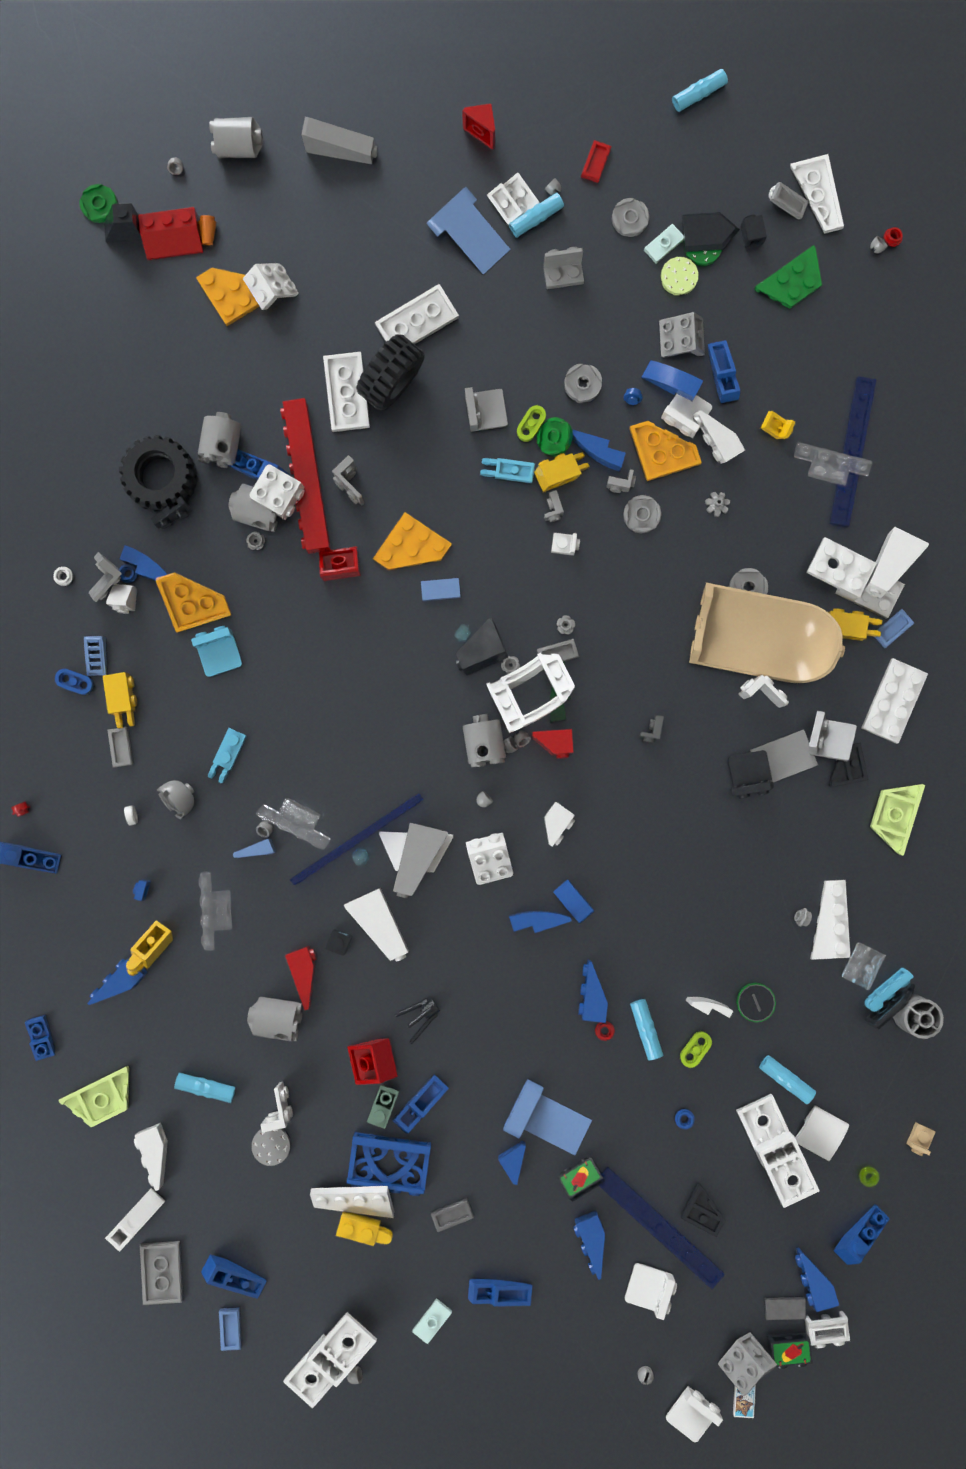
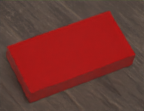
(596, 161)

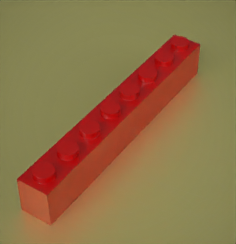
(305, 470)

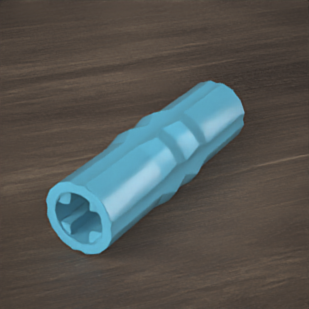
(699, 90)
(537, 214)
(646, 1029)
(787, 1079)
(204, 1087)

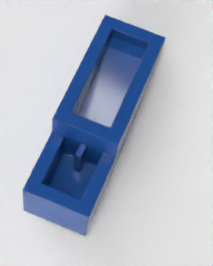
(723, 371)
(672, 380)
(598, 450)
(145, 566)
(538, 920)
(420, 1104)
(499, 1292)

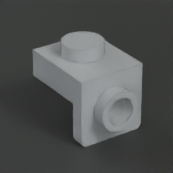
(617, 484)

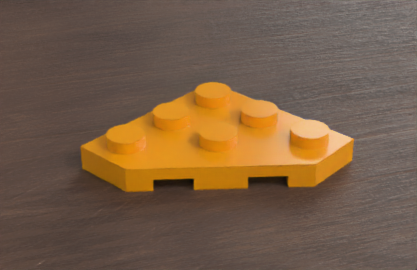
(227, 294)
(662, 451)
(411, 545)
(190, 602)

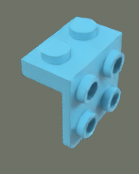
(217, 651)

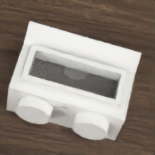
(828, 1330)

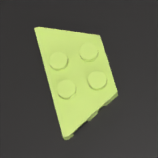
(896, 815)
(101, 1098)

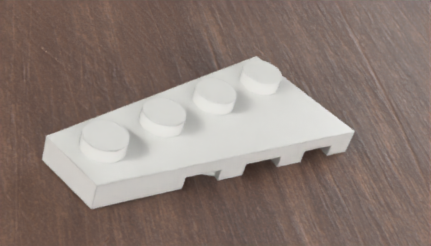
(819, 189)
(832, 926)
(360, 1200)

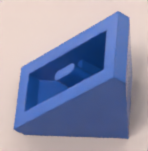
(512, 1160)

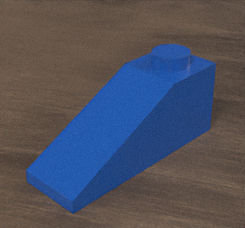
(232, 1277)

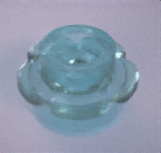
(462, 632)
(360, 856)

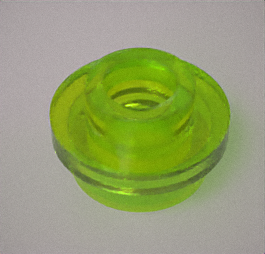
(873, 1180)

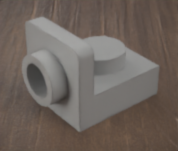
(555, 504)

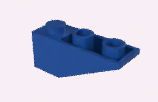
(252, 465)
(28, 858)
(117, 983)
(594, 1001)
(593, 1236)
(860, 1238)
(820, 1289)

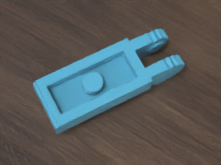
(509, 470)
(227, 753)
(887, 989)

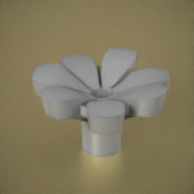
(715, 506)

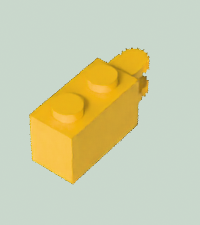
(559, 471)
(855, 624)
(120, 697)
(148, 948)
(363, 1229)

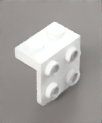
(268, 283)
(681, 413)
(277, 491)
(765, 684)
(489, 858)
(651, 1289)
(693, 1414)

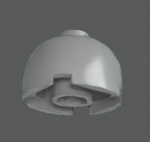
(177, 797)

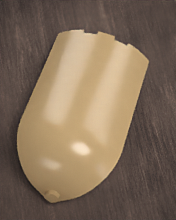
(765, 635)

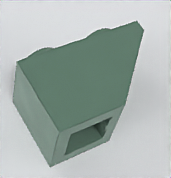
(382, 1106)

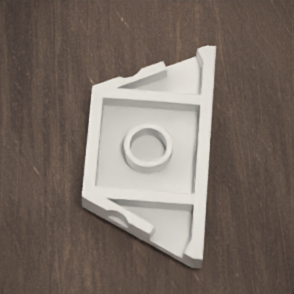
(394, 845)

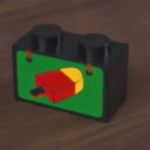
(581, 1179)
(790, 1350)

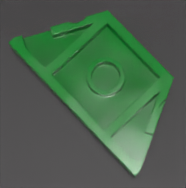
(794, 280)

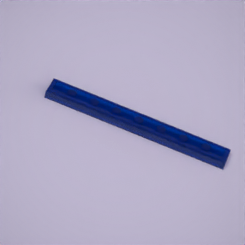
(853, 446)
(356, 839)
(661, 1229)

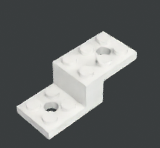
(851, 577)
(777, 1150)
(330, 1360)

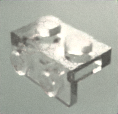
(863, 966)

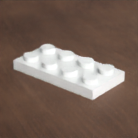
(419, 316)
(346, 406)
(894, 701)

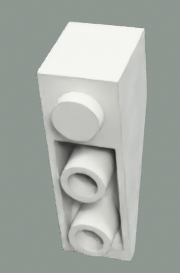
(722, 440)
(153, 1148)
(135, 1219)

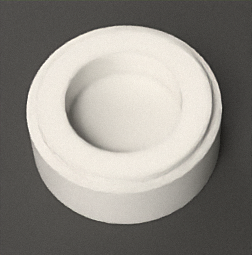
(131, 815)

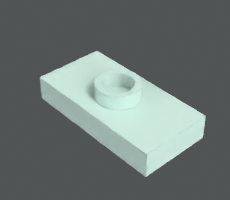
(664, 243)
(432, 1321)

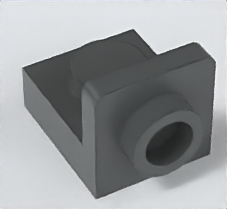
(656, 727)

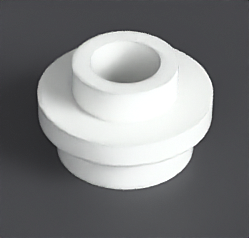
(58, 573)

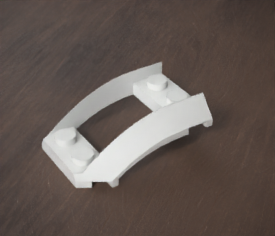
(506, 703)

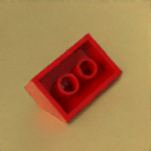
(170, 233)

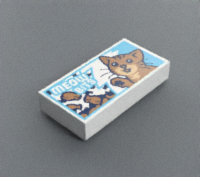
(744, 1405)

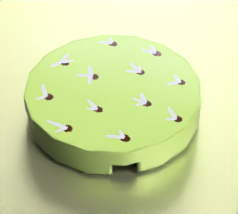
(679, 276)

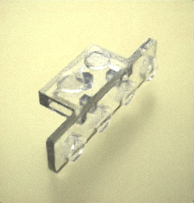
(831, 465)
(296, 820)
(215, 910)

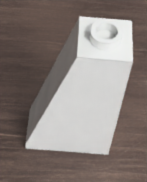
(895, 557)
(379, 923)

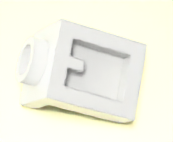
(565, 543)

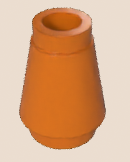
(207, 229)

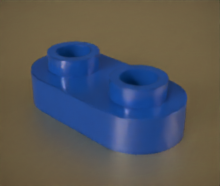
(75, 681)

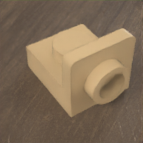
(920, 1139)

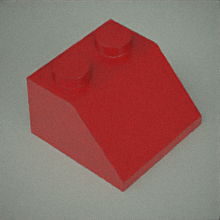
(555, 742)
(372, 1062)

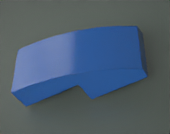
(573, 901)
(41, 1038)

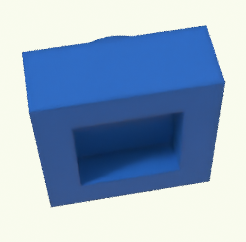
(141, 890)

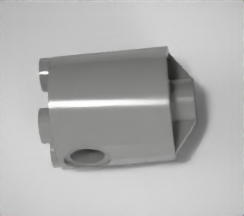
(236, 137)
(219, 440)
(250, 512)
(482, 735)
(920, 1017)
(275, 1019)

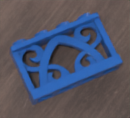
(398, 1145)

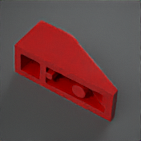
(302, 968)

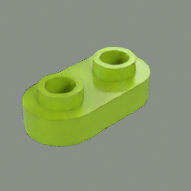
(531, 424)
(696, 1049)

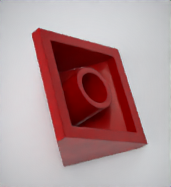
(480, 123)
(339, 563)

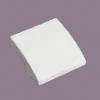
(512, 198)
(706, 1005)
(822, 1133)

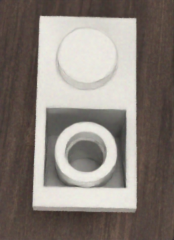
(122, 598)
(556, 821)

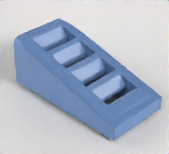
(89, 656)
(261, 848)

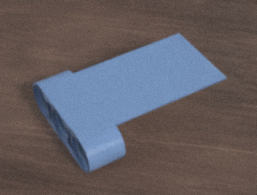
(469, 230)
(546, 1119)

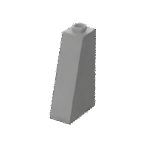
(337, 142)
(418, 853)

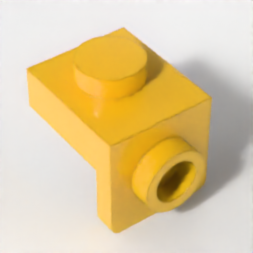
(777, 426)

